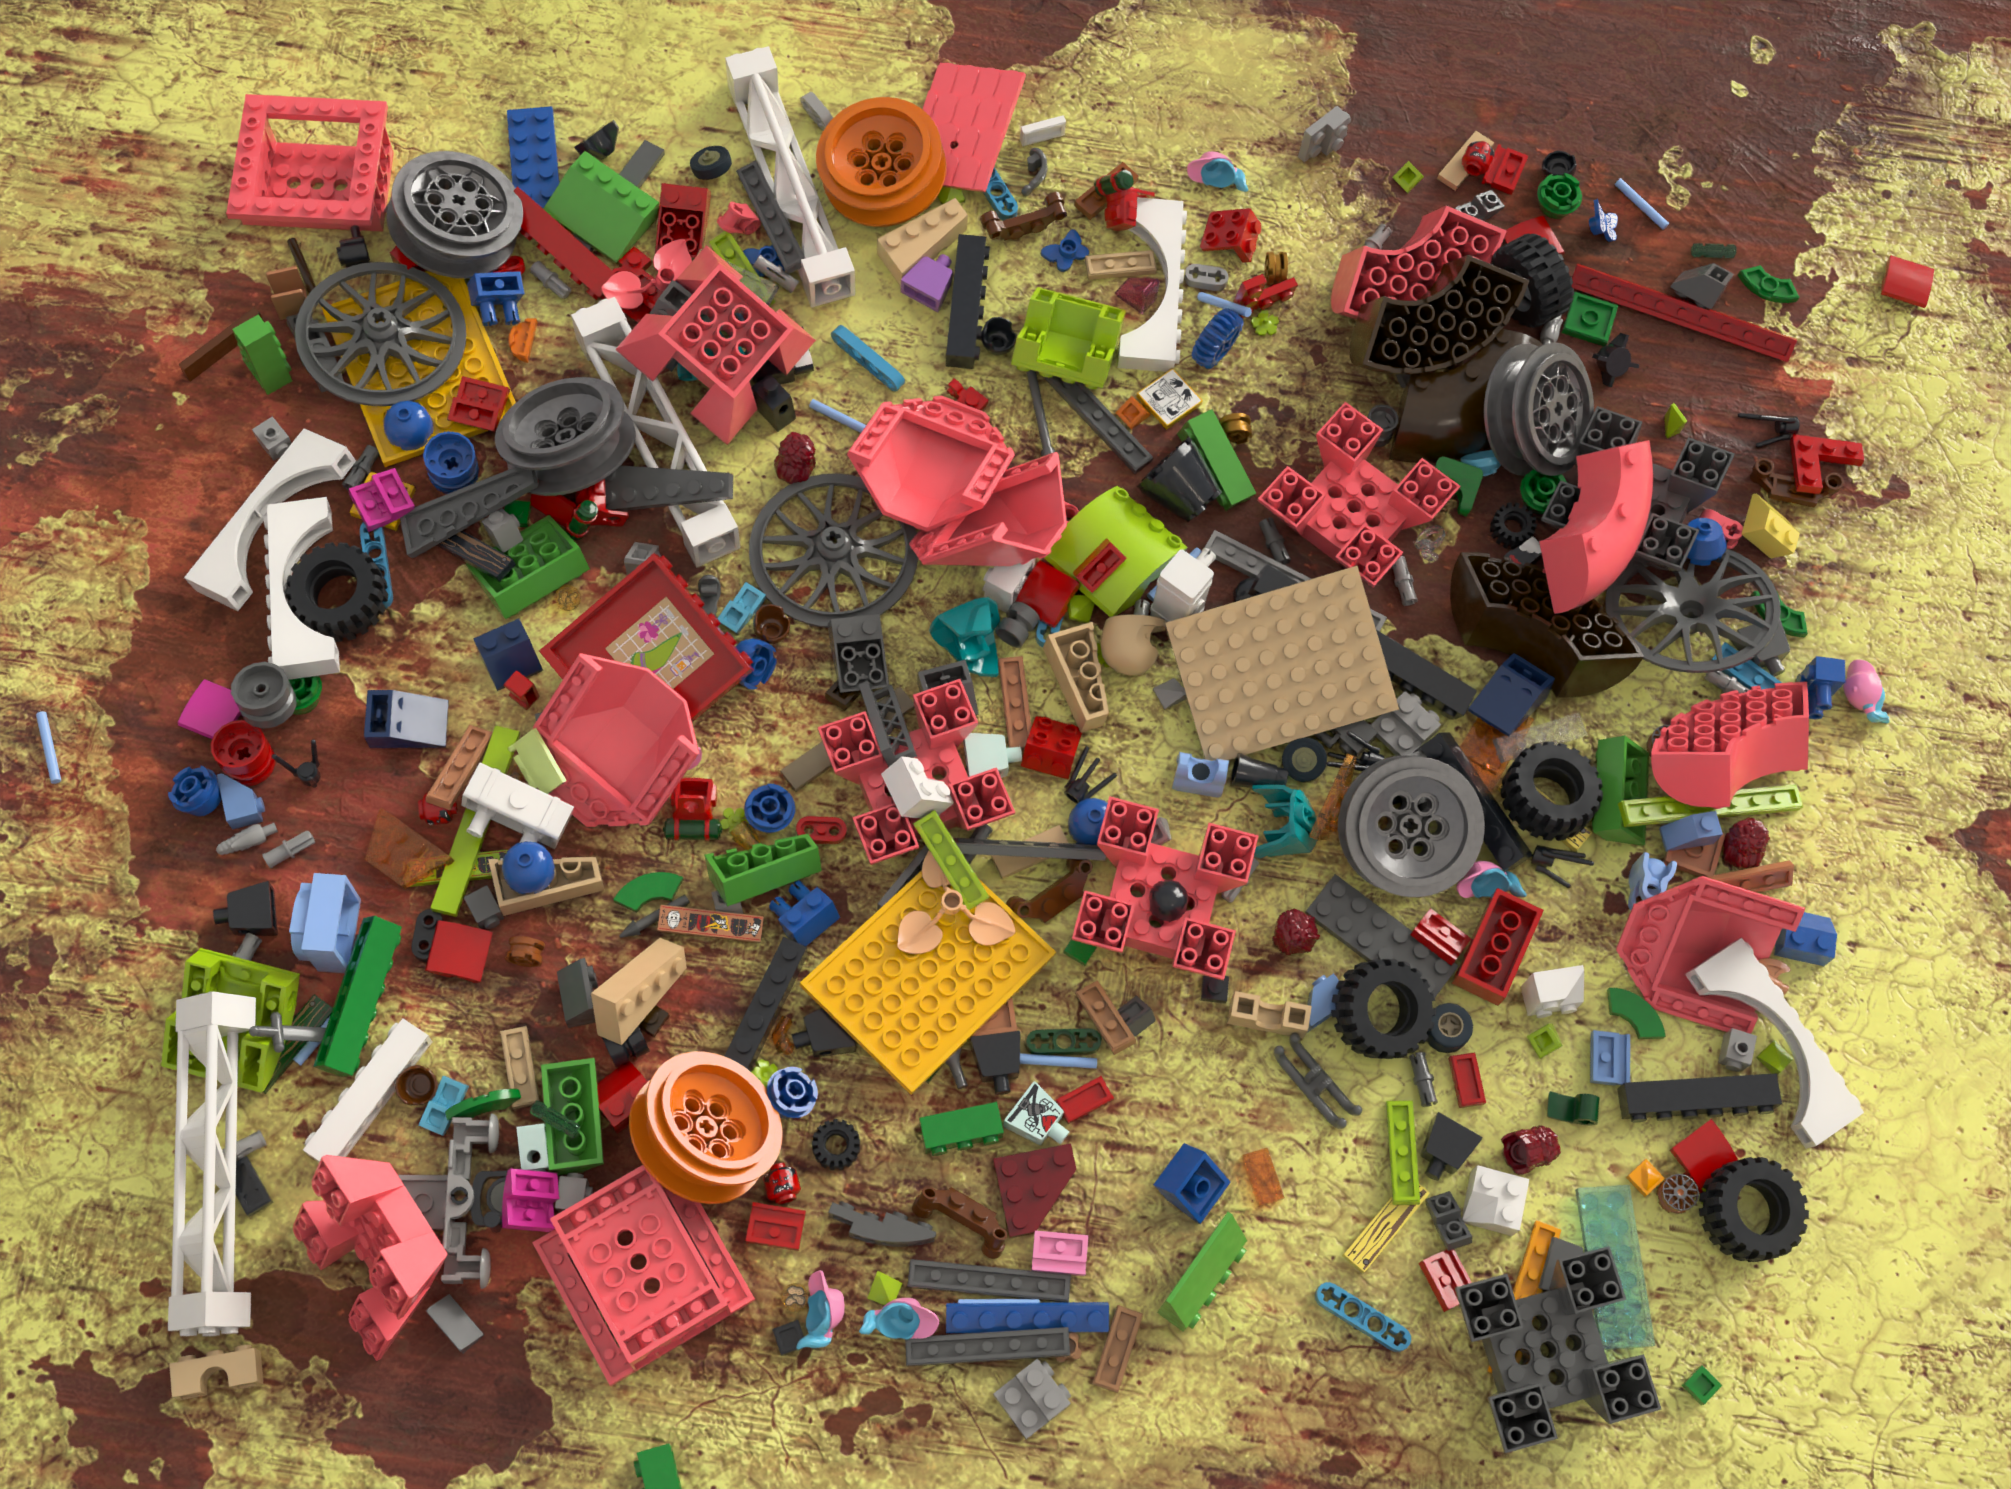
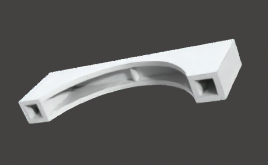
(1154, 343)
(291, 532)
(222, 567)
(1823, 1099)

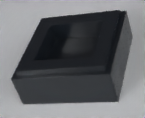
(788, 1337)

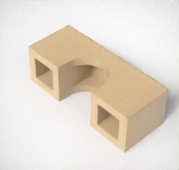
(1284, 1019)
(191, 1374)

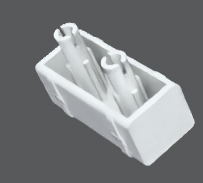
(1183, 586)
(514, 806)

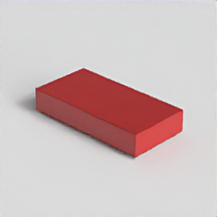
(1467, 1080)
(1084, 1099)

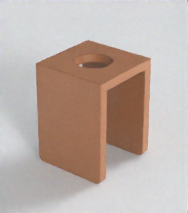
(287, 290)

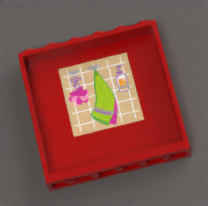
(660, 627)

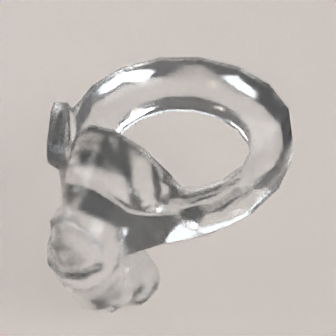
(1428, 546)

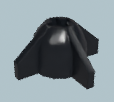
(601, 142)
(1614, 359)

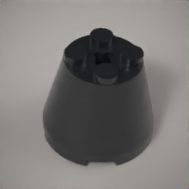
(1181, 482)

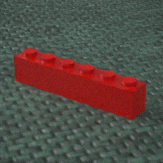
(562, 245)

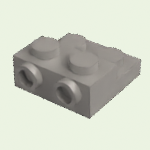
(1325, 134)
(1406, 728)
(1033, 1398)

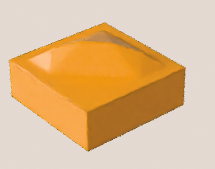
(1645, 1177)

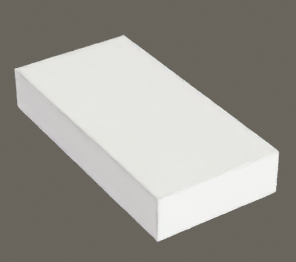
(1042, 130)

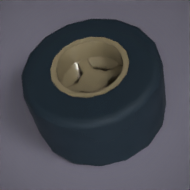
(1455, 1022)

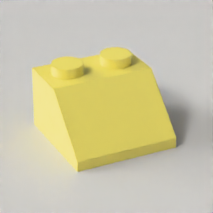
(1769, 529)

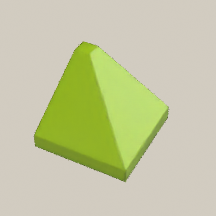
(1408, 177)
(947, 194)
(1674, 421)
(1080, 608)
(1545, 1040)
(1774, 1058)
(884, 1289)

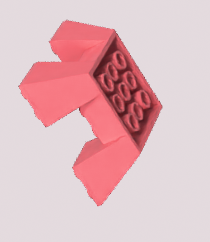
(727, 374)
(1348, 477)
(943, 723)
(1125, 919)
(375, 1215)

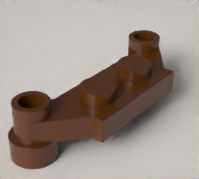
(1027, 223)
(1784, 489)
(1056, 896)
(966, 1212)

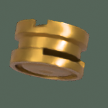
(1276, 267)
(1237, 427)

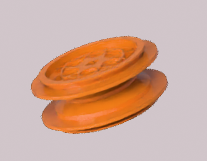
(890, 127)
(705, 1127)

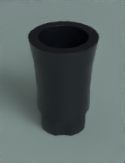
(1252, 772)

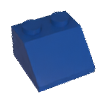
(1811, 943)
(1192, 1182)

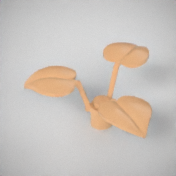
(921, 935)

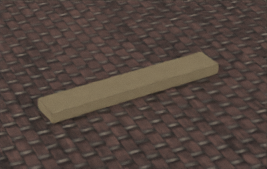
(816, 759)

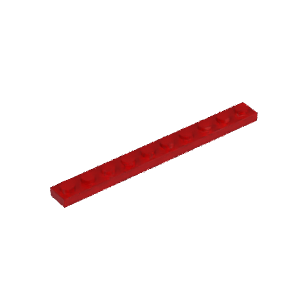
(1683, 313)

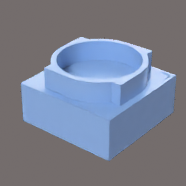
(325, 922)

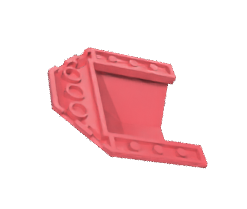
(930, 460)
(1012, 528)
(617, 741)
(1686, 927)

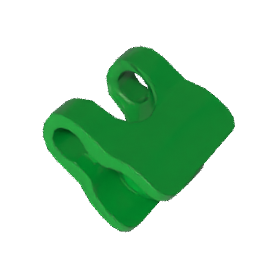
(1464, 475)

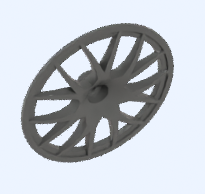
(382, 338)
(826, 556)
(1698, 609)

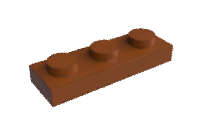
(1091, 203)

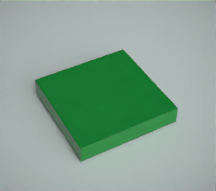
(1590, 319)

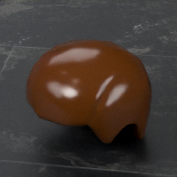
(771, 624)
(416, 1085)

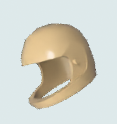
(1127, 643)

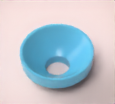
(1484, 460)

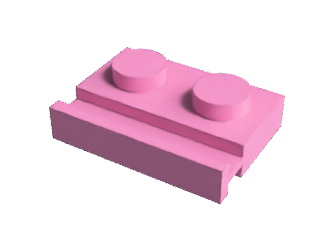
(1059, 1253)

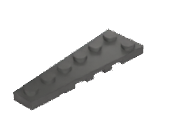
(660, 487)
(454, 512)

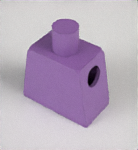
(928, 281)

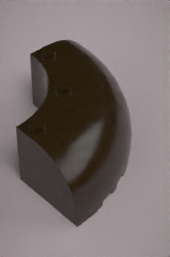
(1441, 327)
(1445, 409)
(1512, 611)

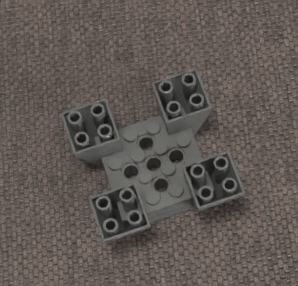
(1674, 493)
(1524, 1391)

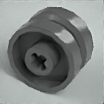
(263, 695)

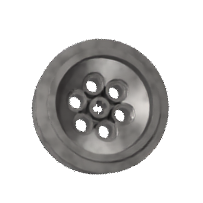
(454, 214)
(1538, 408)
(567, 433)
(1445, 853)

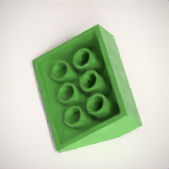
(602, 207)
(543, 564)
(1204, 1274)

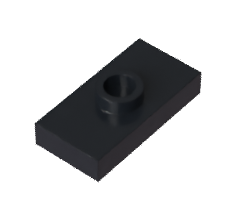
(249, 1188)

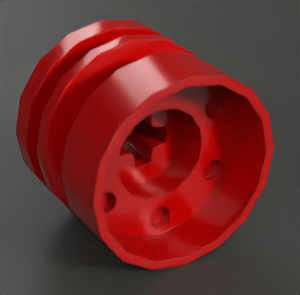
(243, 753)

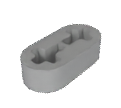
(816, 110)
(1206, 277)

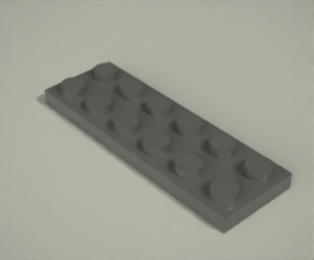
(1375, 932)

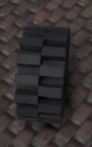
(1512, 513)
(836, 1160)

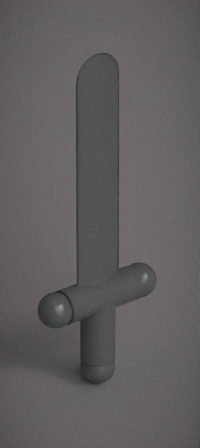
(283, 1032)

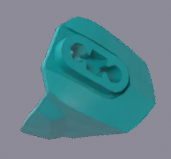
(969, 634)
(1294, 836)

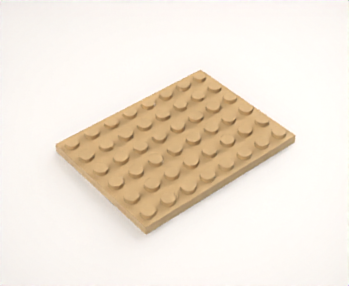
(1282, 665)

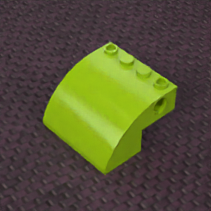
(1068, 338)
(1133, 532)
(274, 992)

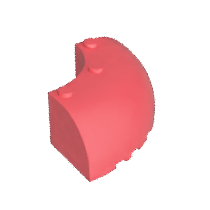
(1414, 268)
(1602, 525)
(1731, 743)

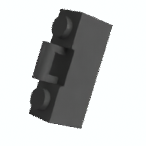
(1347, 744)

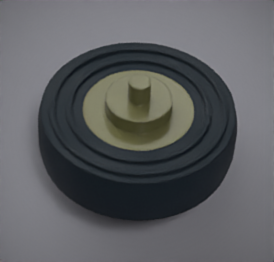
(710, 162)
(1304, 759)

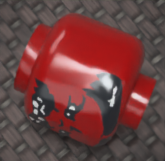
(1478, 158)
(434, 814)
(781, 1184)

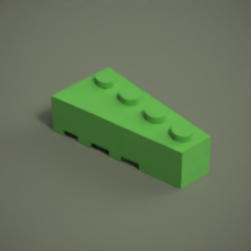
(263, 354)
(1220, 458)
(762, 868)

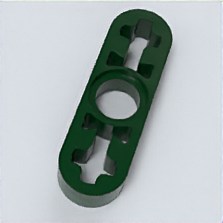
(1082, 1049)

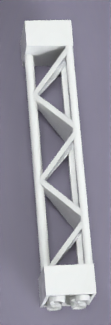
(753, 80)
(599, 333)
(200, 1025)

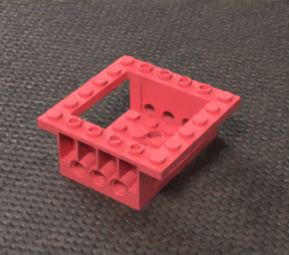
(267, 167)
(640, 1321)

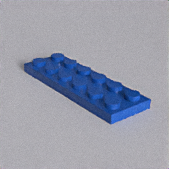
(533, 152)

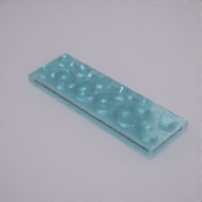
(1606, 1221)

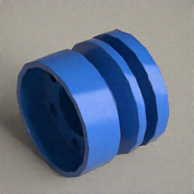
(444, 453)

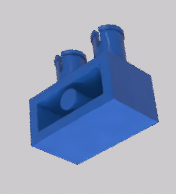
(496, 289)
(1823, 680)
(808, 917)

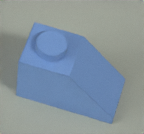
(239, 803)
(1691, 831)
(1321, 999)

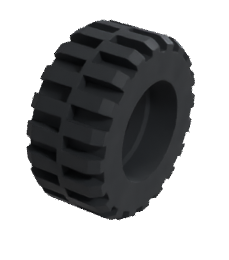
(1550, 284)
(325, 565)
(1570, 772)
(1413, 1001)
(1784, 1204)

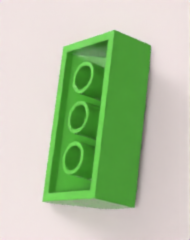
(1624, 776)
(573, 1092)

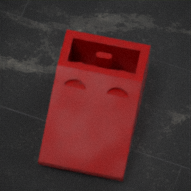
(683, 216)

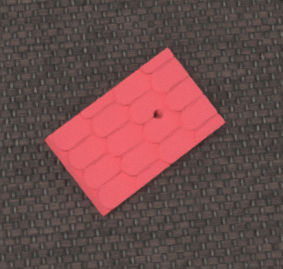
(972, 112)

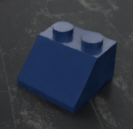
(507, 651)

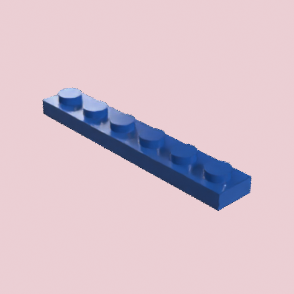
(1026, 1316)

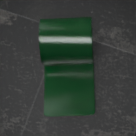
(1581, 1109)

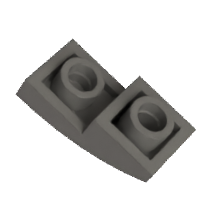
(1482, 206)
(1448, 1221)

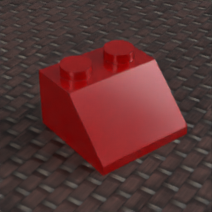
(617, 1094)

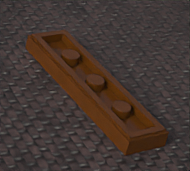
(214, 349)

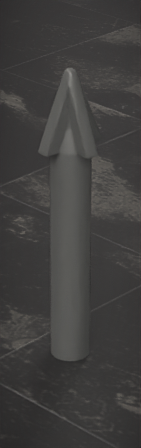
(635, 927)

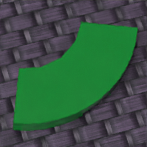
(1767, 286)
(1792, 621)
(648, 888)
(1636, 1012)
(485, 1103)

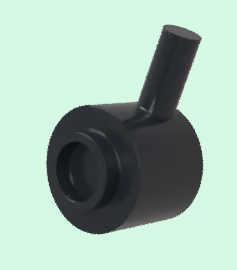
(353, 250)

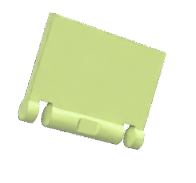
(537, 762)

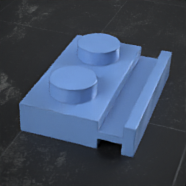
(1609, 1058)

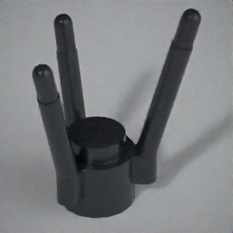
(1784, 425)
(1366, 759)
(306, 771)
(1078, 789)
(1545, 856)

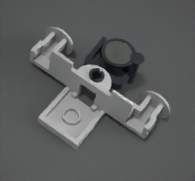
(438, 1201)

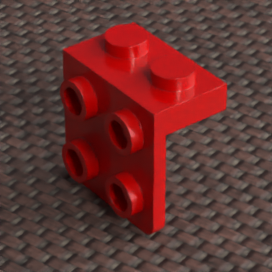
(1232, 230)
(1051, 747)

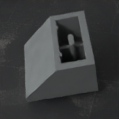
(1703, 284)
(947, 673)
(576, 985)

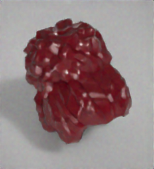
(795, 458)
(1746, 844)
(1295, 932)
(1530, 1148)

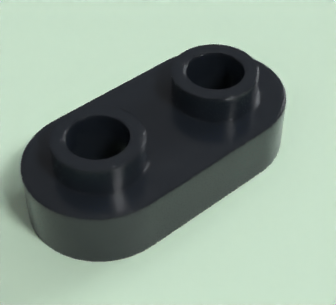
(424, 933)

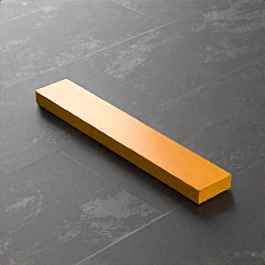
(1532, 1265)

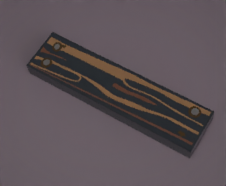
(478, 555)

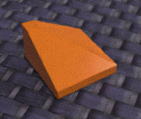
(1132, 413)

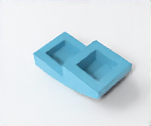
(742, 608)
(448, 1094)

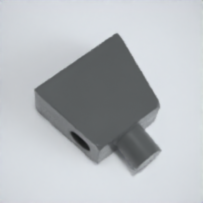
(1772, 653)

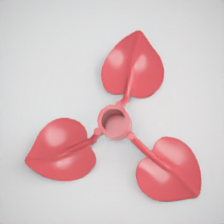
(668, 261)

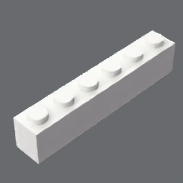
(369, 1093)

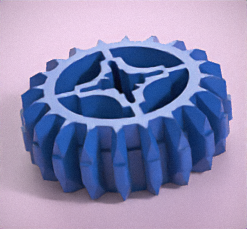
(1217, 338)

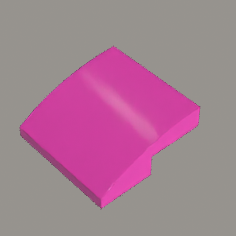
(381, 499)
(209, 709)
(529, 1200)

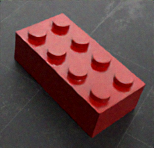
(1497, 947)

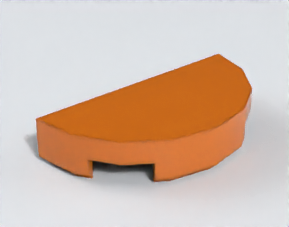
(522, 338)

